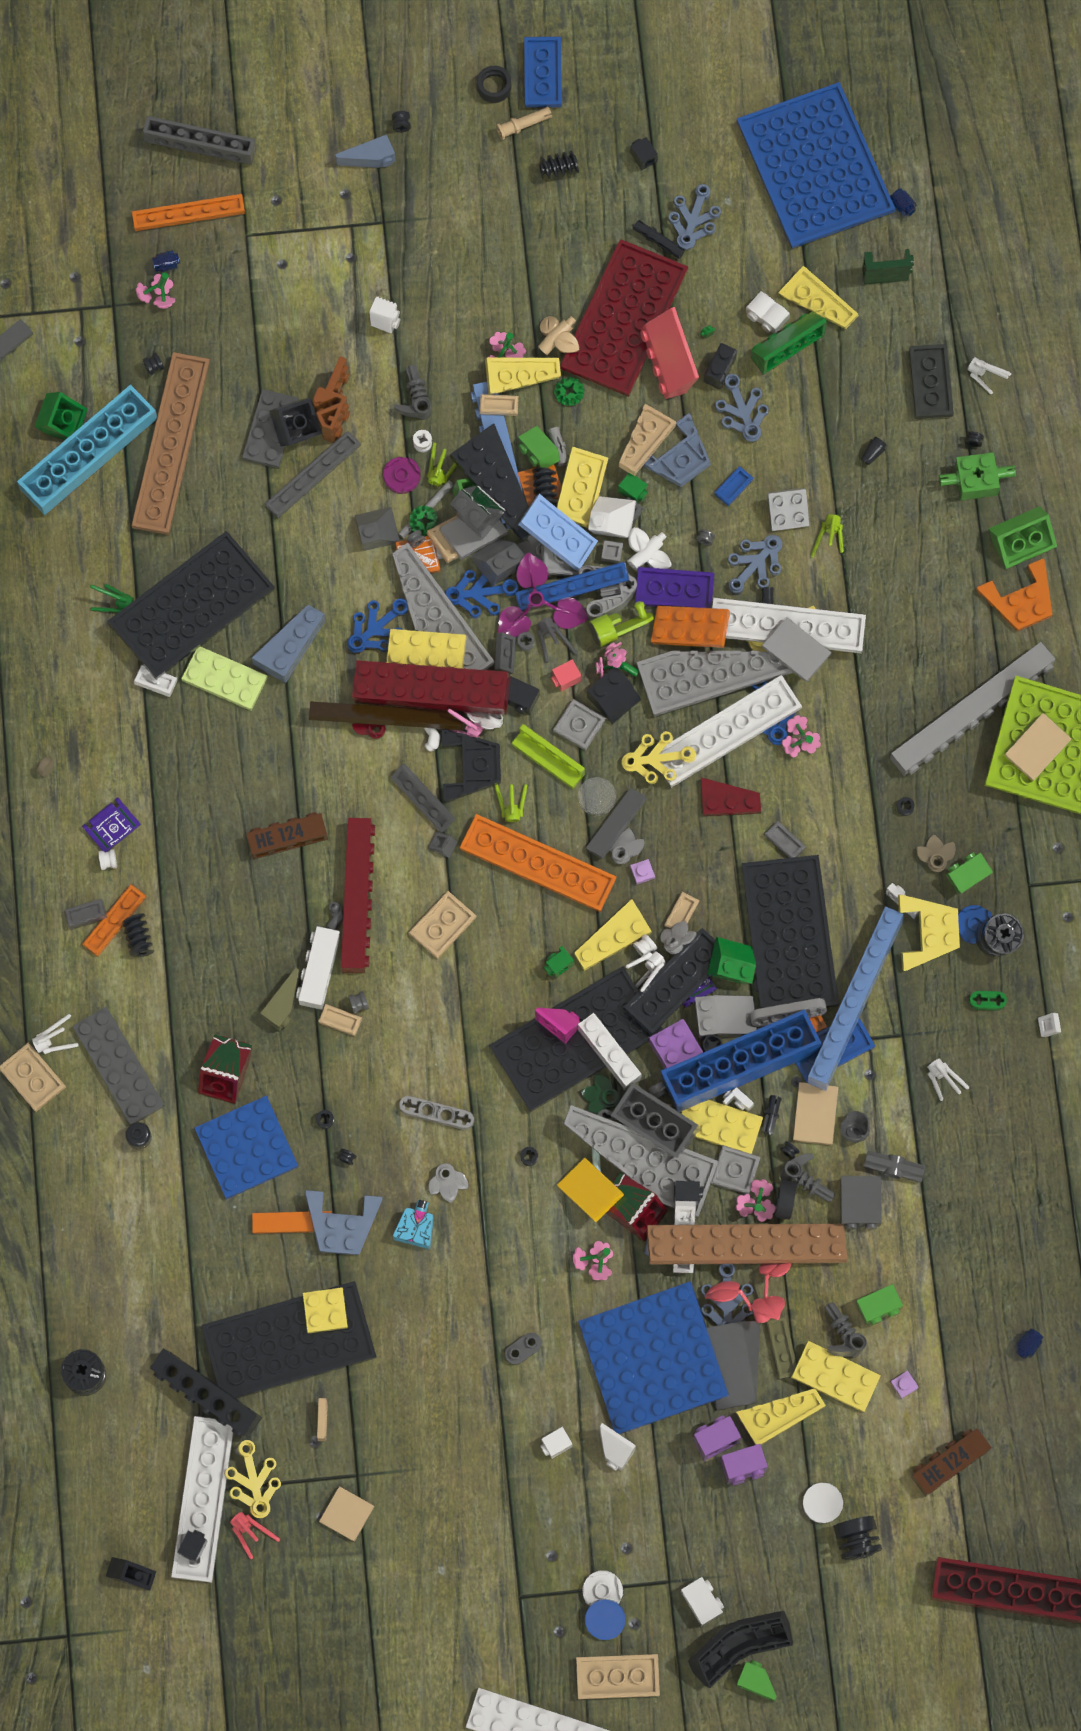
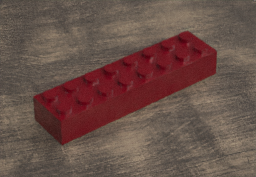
(431, 687)
(1007, 1590)

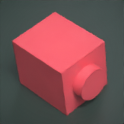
(565, 675)

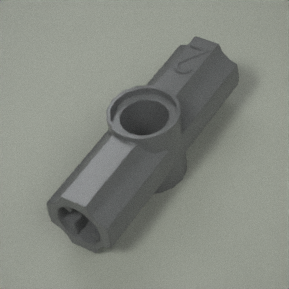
(894, 1166)

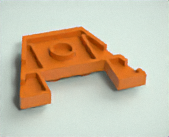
(1026, 605)

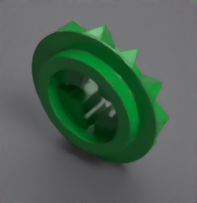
(571, 398)
(418, 513)

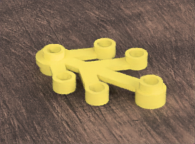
(655, 758)
(253, 1483)

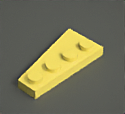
(618, 933)
(775, 1417)

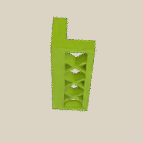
(548, 757)

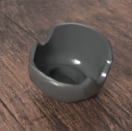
(855, 1127)

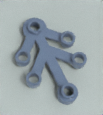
(693, 219)
(742, 411)
(756, 561)
(728, 1306)

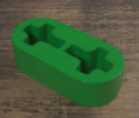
(988, 1005)

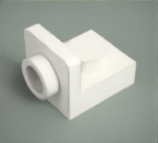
(741, 1099)

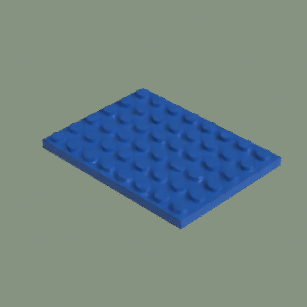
(815, 165)

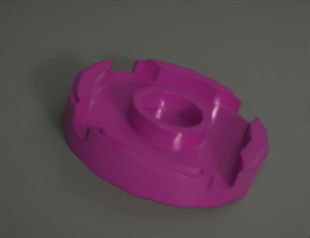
(401, 475)

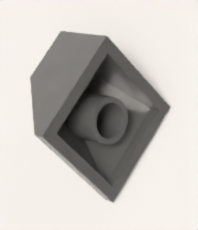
(377, 528)

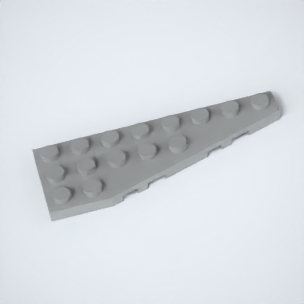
(432, 608)
(694, 676)
(640, 1157)

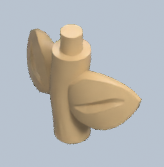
(558, 335)

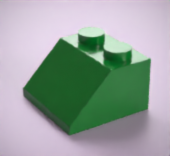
(60, 415)
(732, 961)

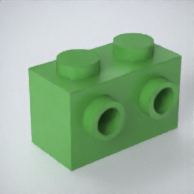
(538, 448)
(969, 872)
(879, 1305)

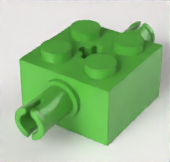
(966, 476)

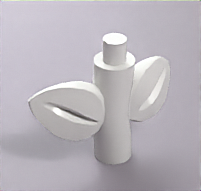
(647, 550)

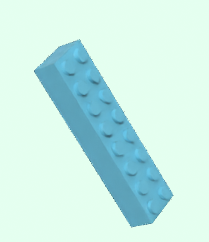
(87, 449)

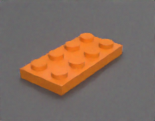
(690, 626)

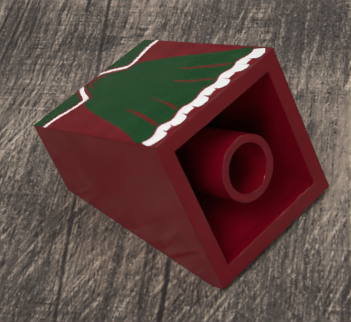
(224, 1068)
(637, 1207)

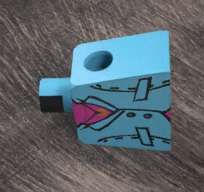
(415, 1226)

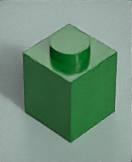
(633, 488)

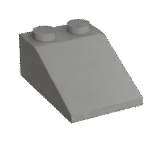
(724, 1016)

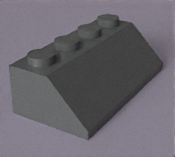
(655, 1120)

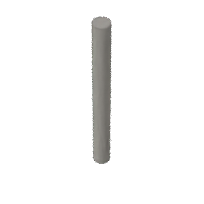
(434, 500)

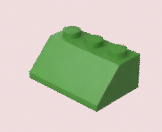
(1023, 537)

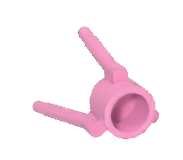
(474, 729)

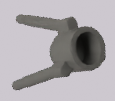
(548, 629)

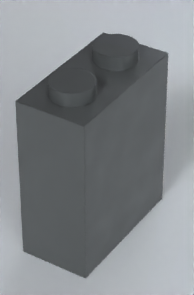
(860, 1202)

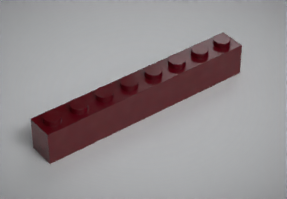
(357, 895)

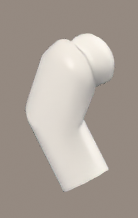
(433, 740)

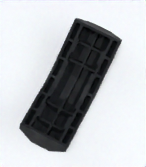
(739, 1641)

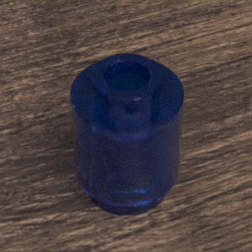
(903, 202)
(166, 261)
(1029, 1343)

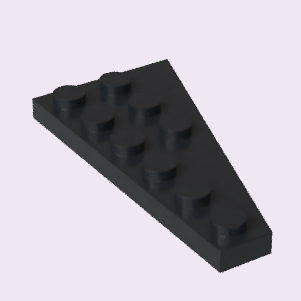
(488, 465)

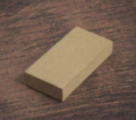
(499, 405)
(682, 910)
(340, 1020)
(322, 1419)

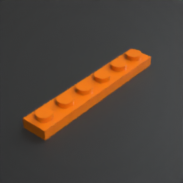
(188, 212)

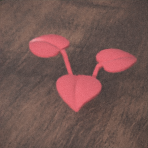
(762, 1308)

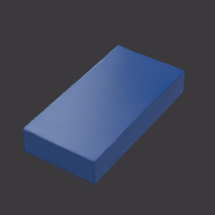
(733, 486)

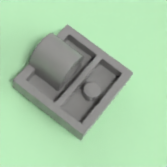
(788, 509)

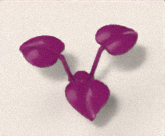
(532, 573)

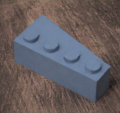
(288, 646)

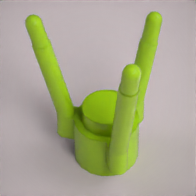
(436, 476)
(831, 525)
(512, 812)

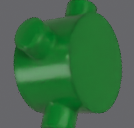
(707, 331)

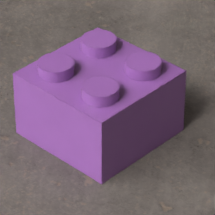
(674, 1044)
(716, 1437)
(744, 1464)

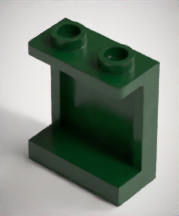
(887, 270)

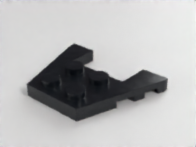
(480, 764)

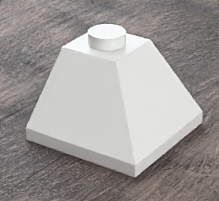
(612, 517)
(615, 1448)

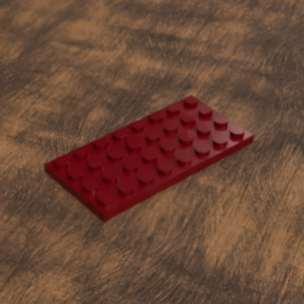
(630, 294)

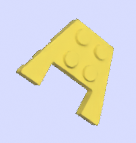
(937, 930)

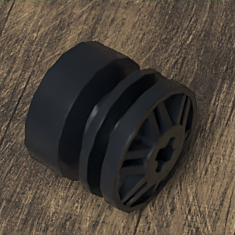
(989, 936)
(83, 1384)
(857, 1538)

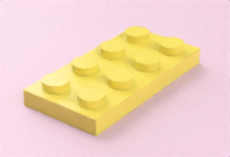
(581, 485)
(426, 648)
(725, 1125)
(835, 1376)

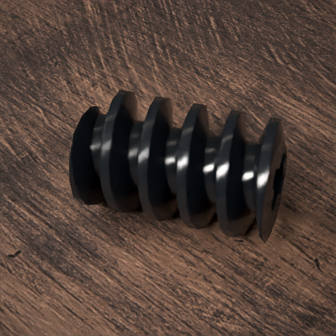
(558, 164)
(543, 484)
(136, 935)

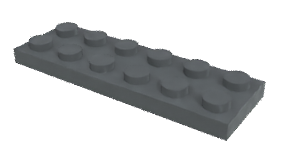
(118, 1066)

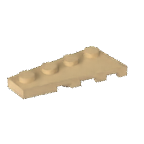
(646, 437)

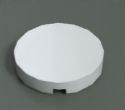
(822, 1503)
(602, 1586)

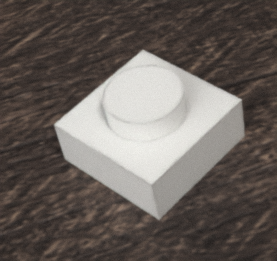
(1049, 1024)

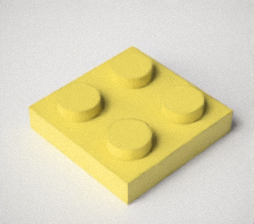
(325, 1310)

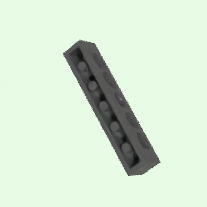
(199, 140)

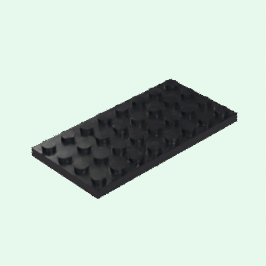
(191, 605)
(789, 931)
(547, 1067)
(275, 1349)

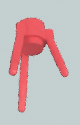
(242, 1524)

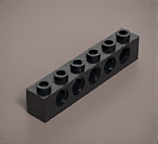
(248, 1418)

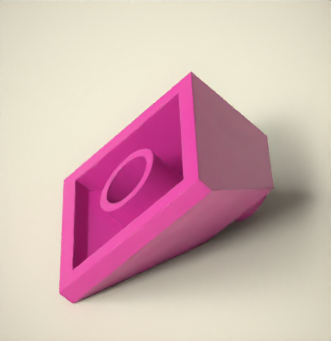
(558, 1022)

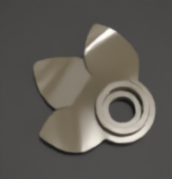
(936, 851)

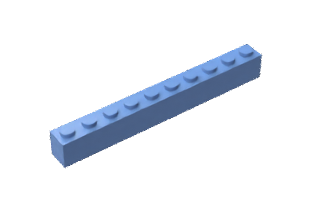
(855, 999)

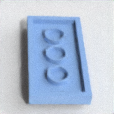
(558, 532)

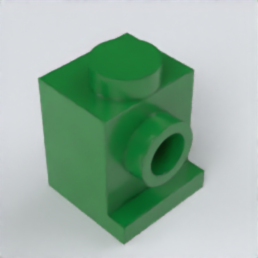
(558, 963)

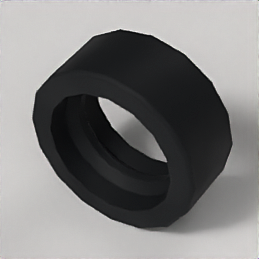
(497, 96)
(785, 1199)

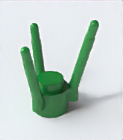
(122, 599)

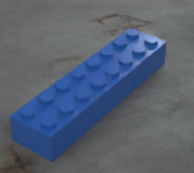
(741, 1060)

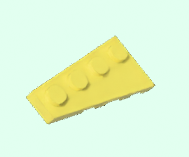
(815, 296)
(515, 373)

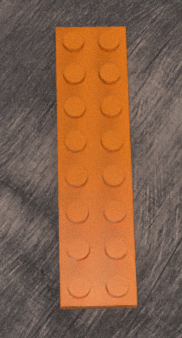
(538, 863)

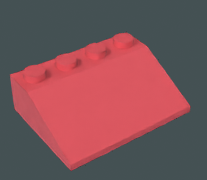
(669, 354)

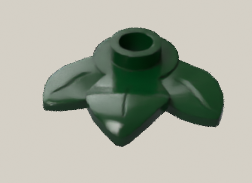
(597, 1094)

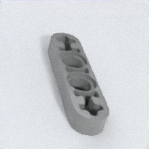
(769, 1015)
(436, 1114)

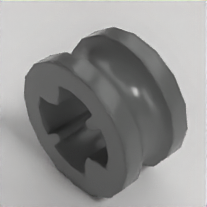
(705, 537)
(415, 539)
(522, 646)

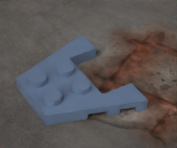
(684, 459)
(338, 1231)

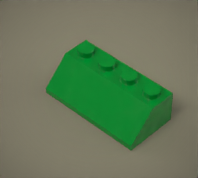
(788, 342)

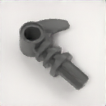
(418, 398)
(802, 1179)
(848, 1334)

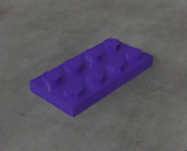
(674, 588)

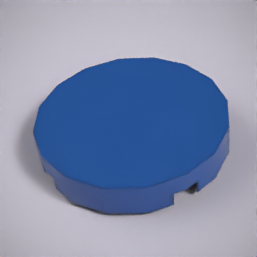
(968, 921)
(605, 1619)

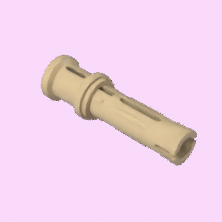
(515, 125)

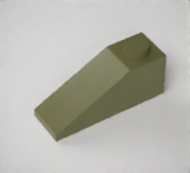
(281, 1006)

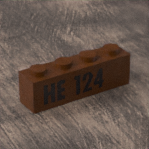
(287, 836)
(950, 1462)

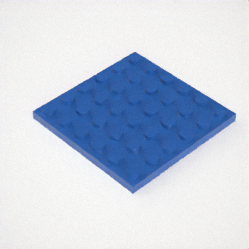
(653, 1358)

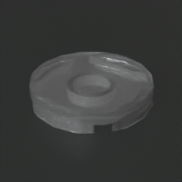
(597, 796)

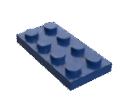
(543, 72)
(858, 1044)

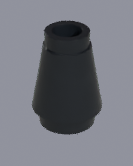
(873, 450)

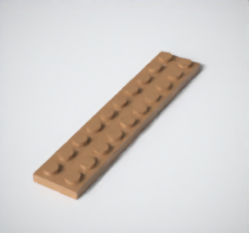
(171, 443)
(746, 1244)

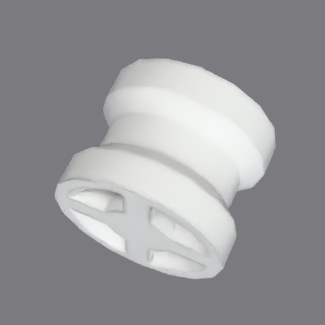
(422, 445)
(107, 859)
(645, 945)

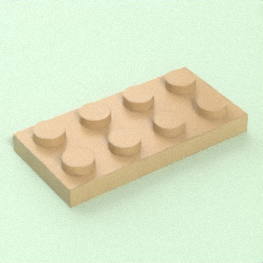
(618, 1676)

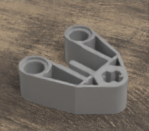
(613, 603)

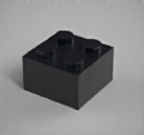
(295, 422)

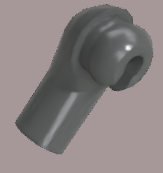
(337, 915)

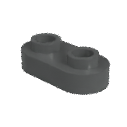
(524, 1349)

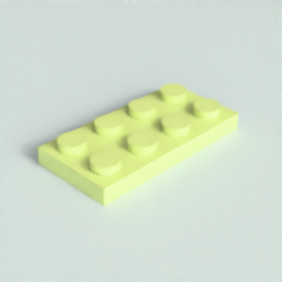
(224, 678)

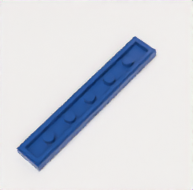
(577, 584)

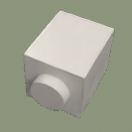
(556, 1443)

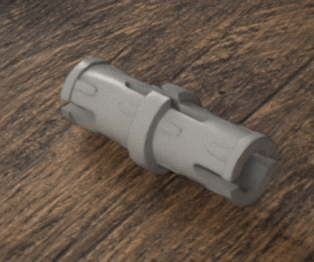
(556, 439)

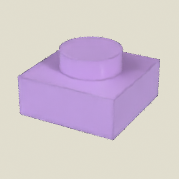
(642, 871)
(904, 1384)

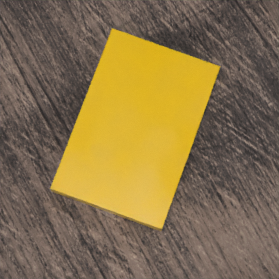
(590, 1190)

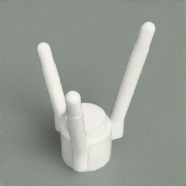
(978, 367)
(653, 963)
(43, 1040)
(939, 1070)

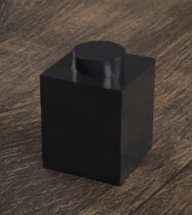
(643, 153)
(687, 1191)
(193, 1545)

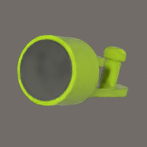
(603, 627)

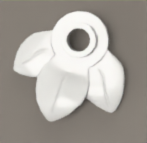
(486, 720)

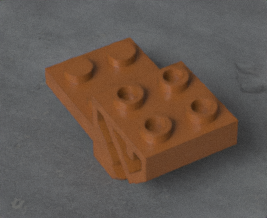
(331, 405)

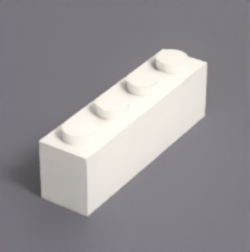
(319, 967)
(609, 1051)

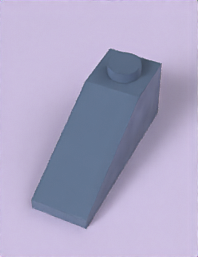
(369, 154)

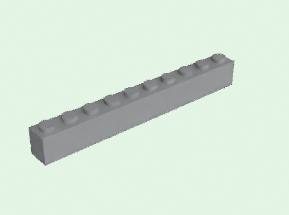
(970, 710)

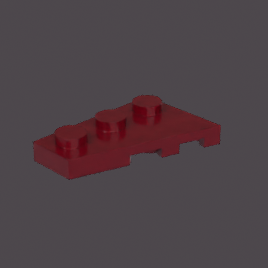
(726, 799)

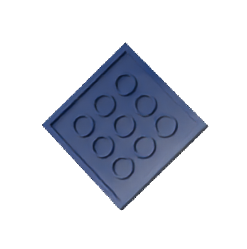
(246, 1147)

